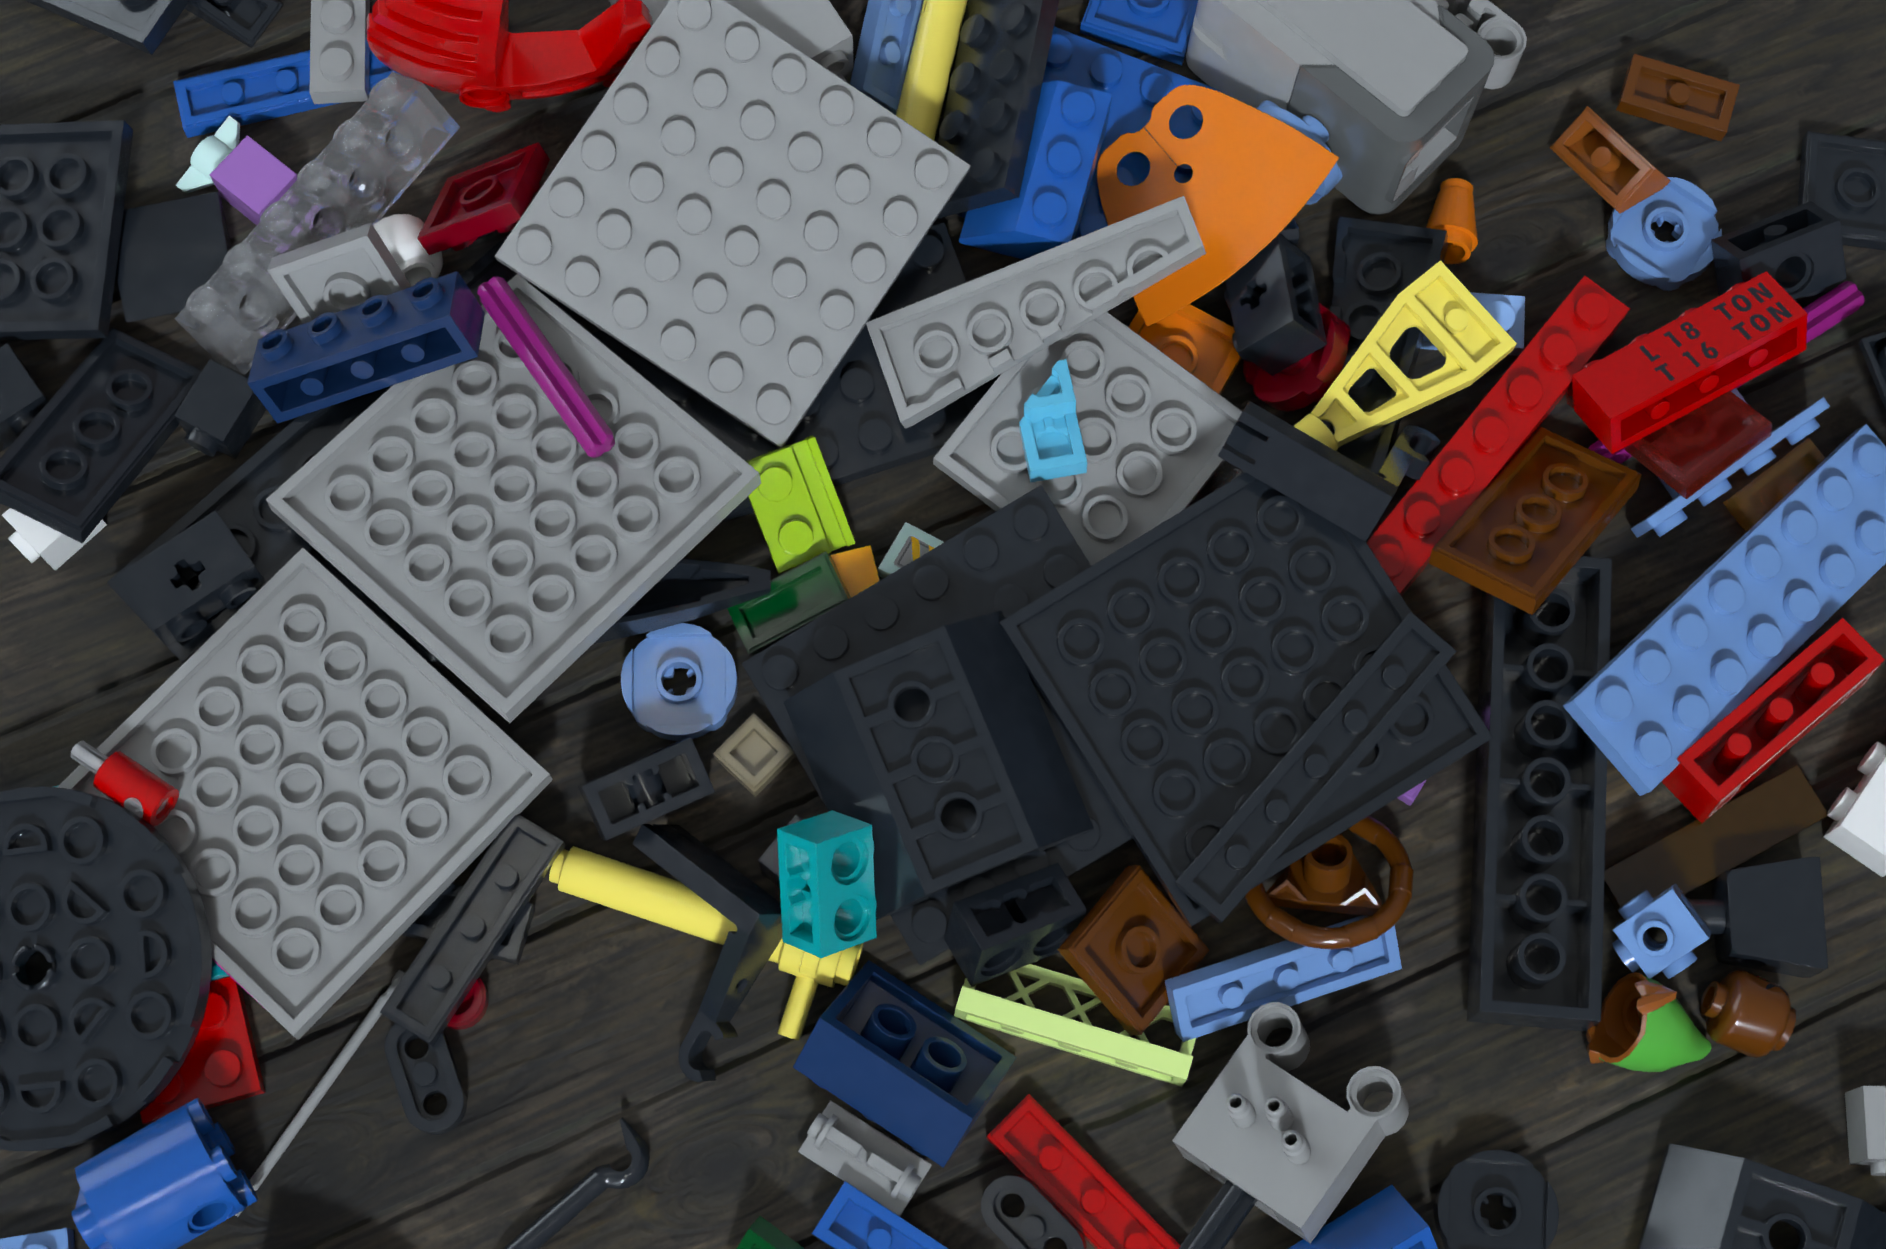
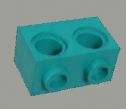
(827, 883)

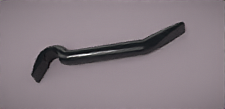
(585, 1192)

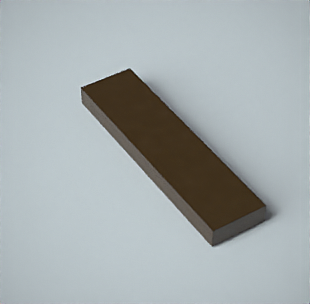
(1720, 843)

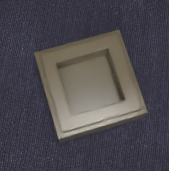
(754, 754)

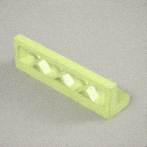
(1071, 1035)

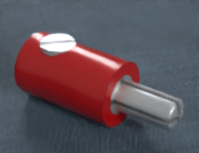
(128, 783)

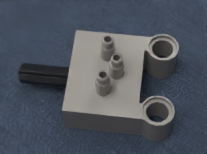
(1279, 1138)

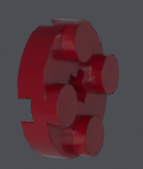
(1309, 377)

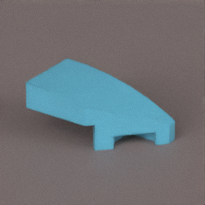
(1051, 429)

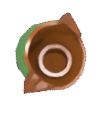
(1644, 1028)

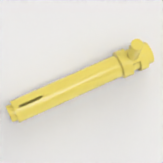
(930, 64)
(679, 908)

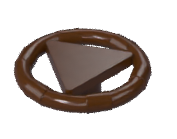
(1335, 882)

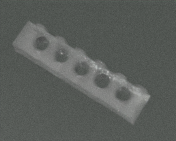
(382, 174)

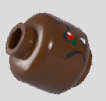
(1748, 1014)

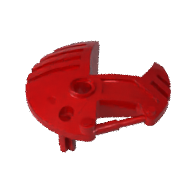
(471, 53)

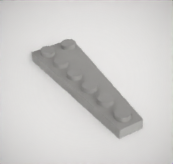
(1002, 318)

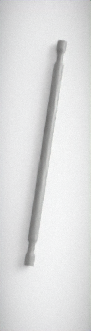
(323, 1086)

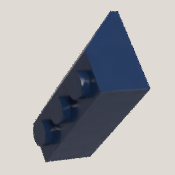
(904, 1062)

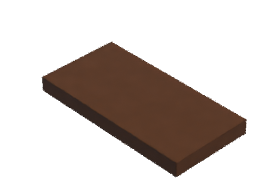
(1535, 520)

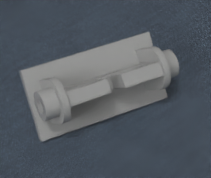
(864, 1158)

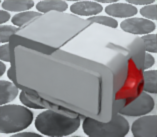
(1379, 75)

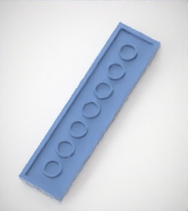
(1740, 616)

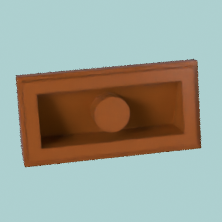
(1608, 162)

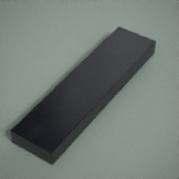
(472, 929)

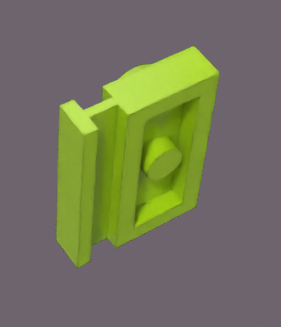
(798, 505)

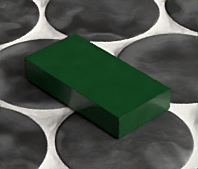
(792, 603)

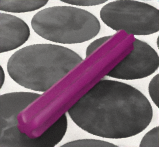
(546, 367)

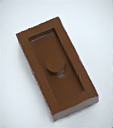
(1677, 97)

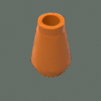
(1455, 214)

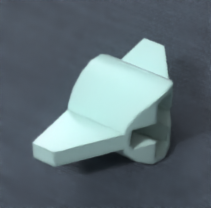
(209, 155)

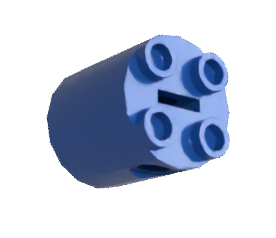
(161, 1184)

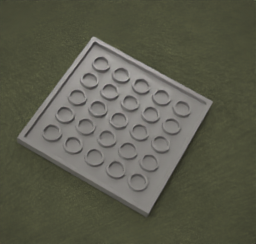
(733, 213)
(490, 521)
(318, 786)

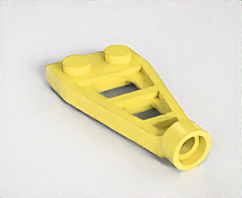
(1451, 322)

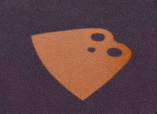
(1242, 192)

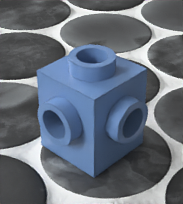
(1669, 912)

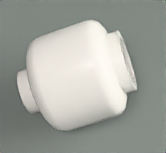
(400, 236)

